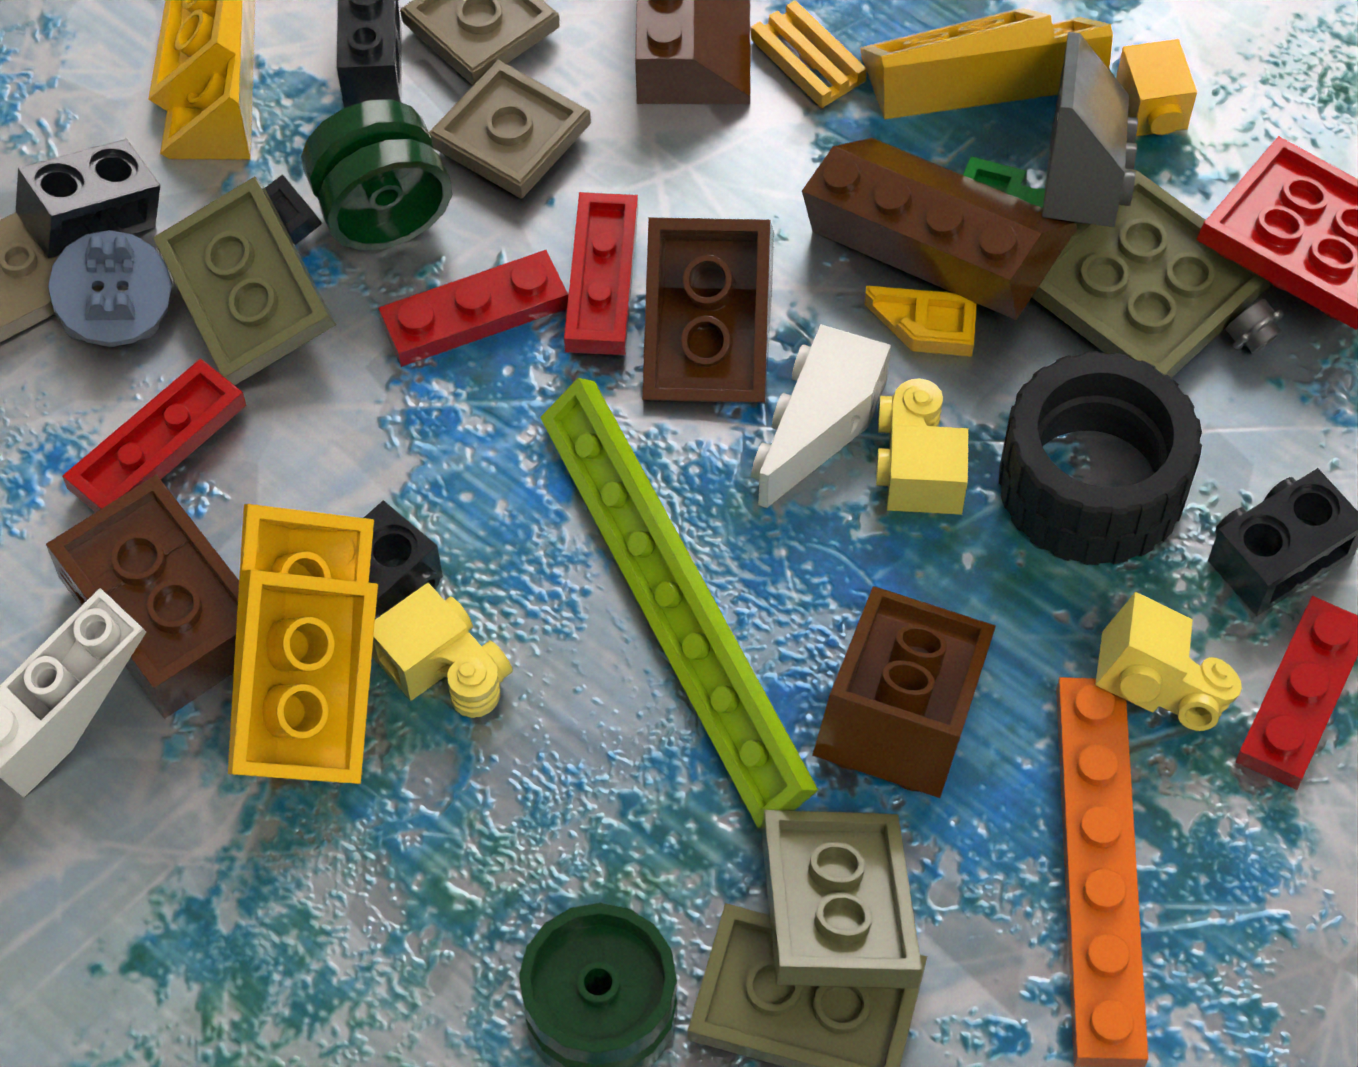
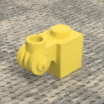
(924, 461)
(431, 640)
(1150, 665)

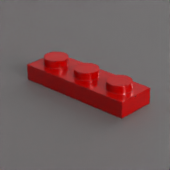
(601, 274)
(473, 307)
(156, 436)
(1302, 694)

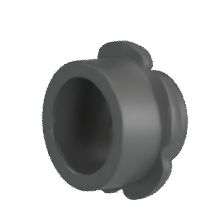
(1255, 327)

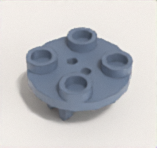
(110, 315)

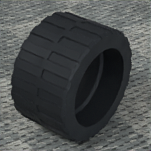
(1113, 398)

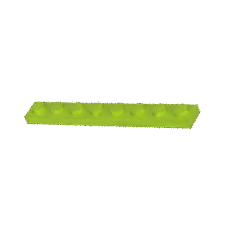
(677, 604)

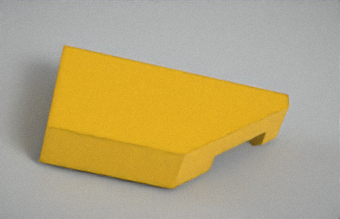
(926, 318)

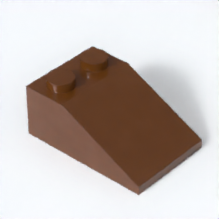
(707, 310)
(904, 692)

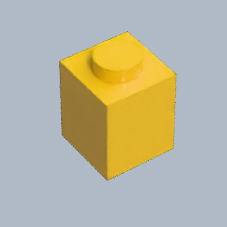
(1157, 86)

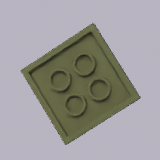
(1148, 282)

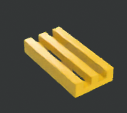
(816, 49)

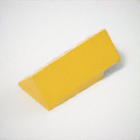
(977, 62)
(205, 78)
(302, 645)

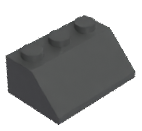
(1089, 142)

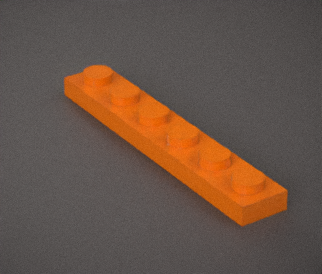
(1100, 878)

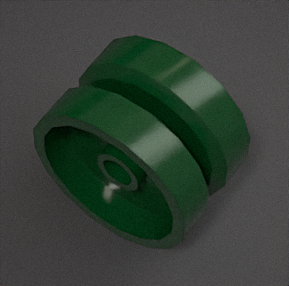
(376, 175)
(599, 989)

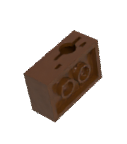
(167, 580)

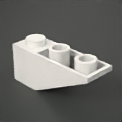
(828, 408)
(61, 688)

